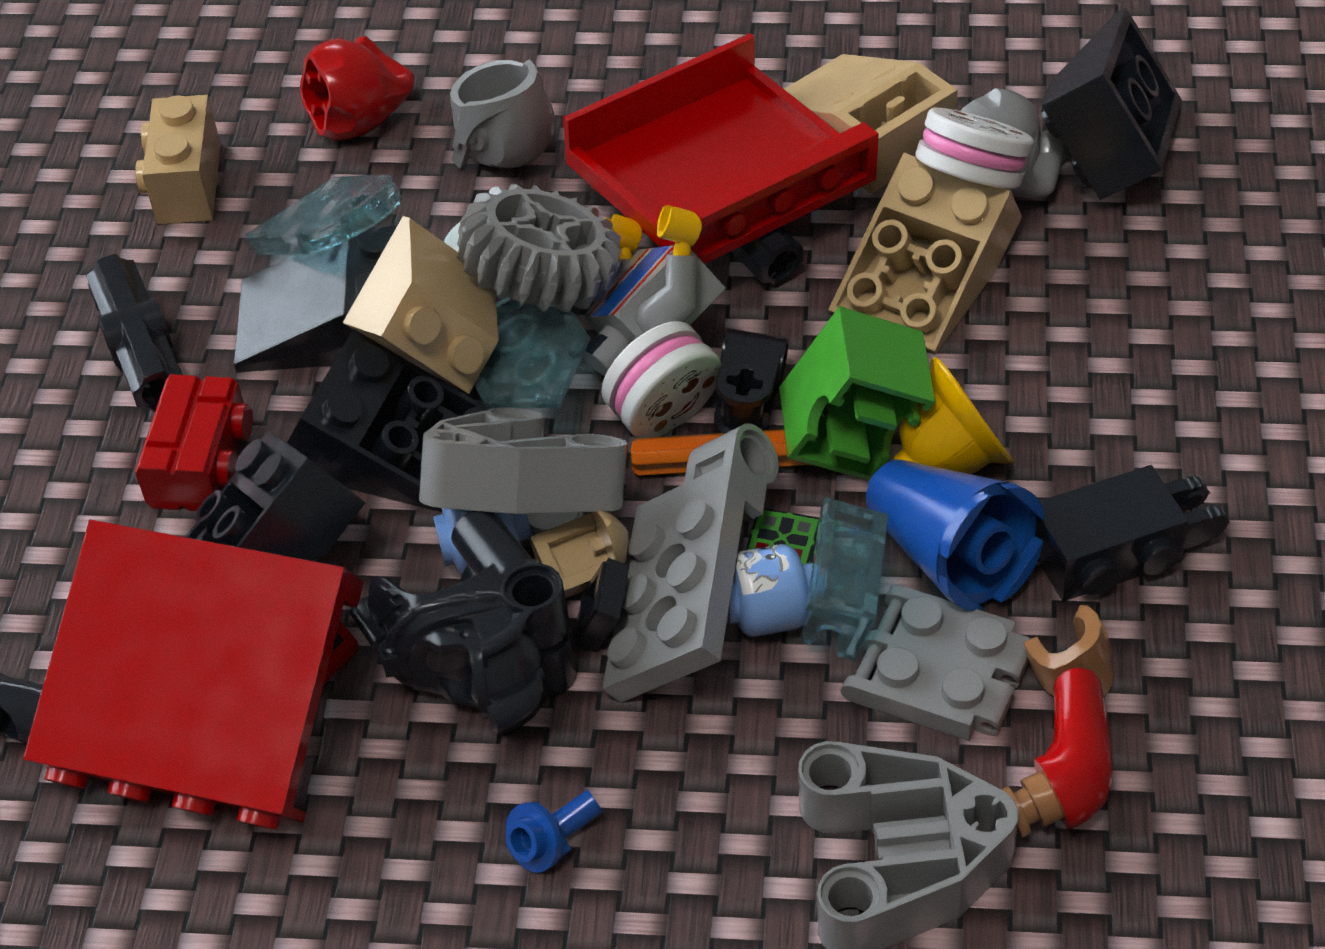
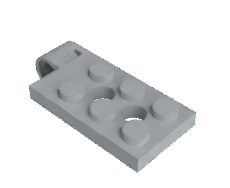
(686, 563)

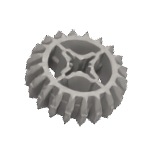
(538, 247)

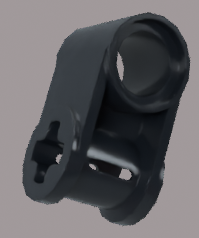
(749, 379)

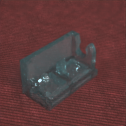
(845, 574)

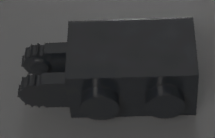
(1122, 530)

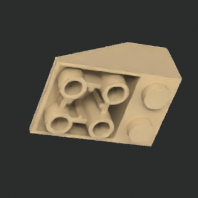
(883, 94)
(928, 250)

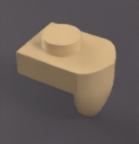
(581, 547)

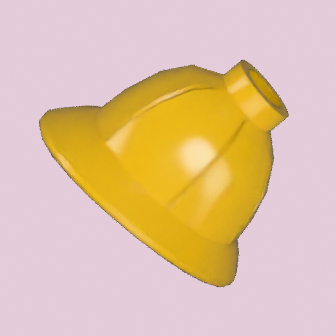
(952, 430)

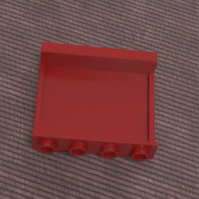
(719, 145)
(189, 672)

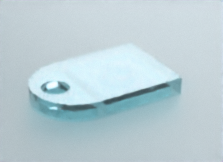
(327, 216)

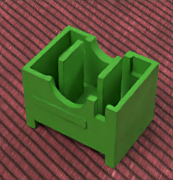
(854, 393)

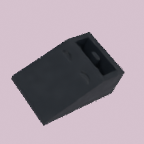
(372, 420)
(277, 504)

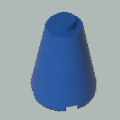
(960, 528)

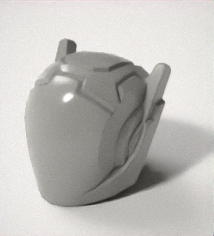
(501, 115)

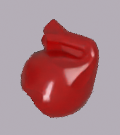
(352, 87)

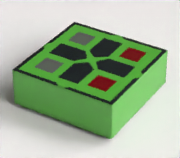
(787, 528)

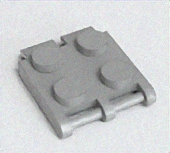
(940, 665)

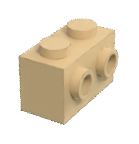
(180, 159)

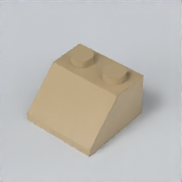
(427, 308)

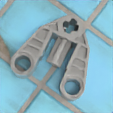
(507, 466)
(935, 836)

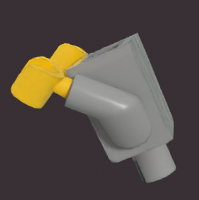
(650, 286)

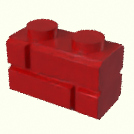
(192, 441)

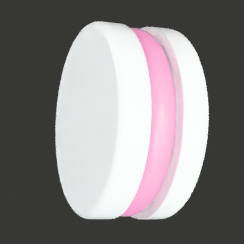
(974, 148)
(661, 379)

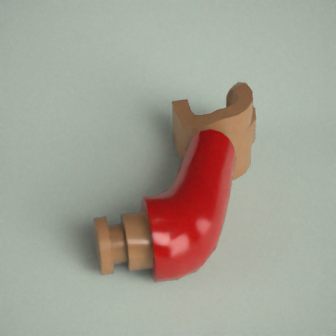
(1077, 767)

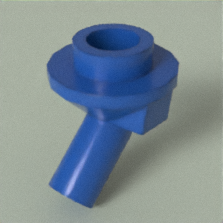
(545, 834)

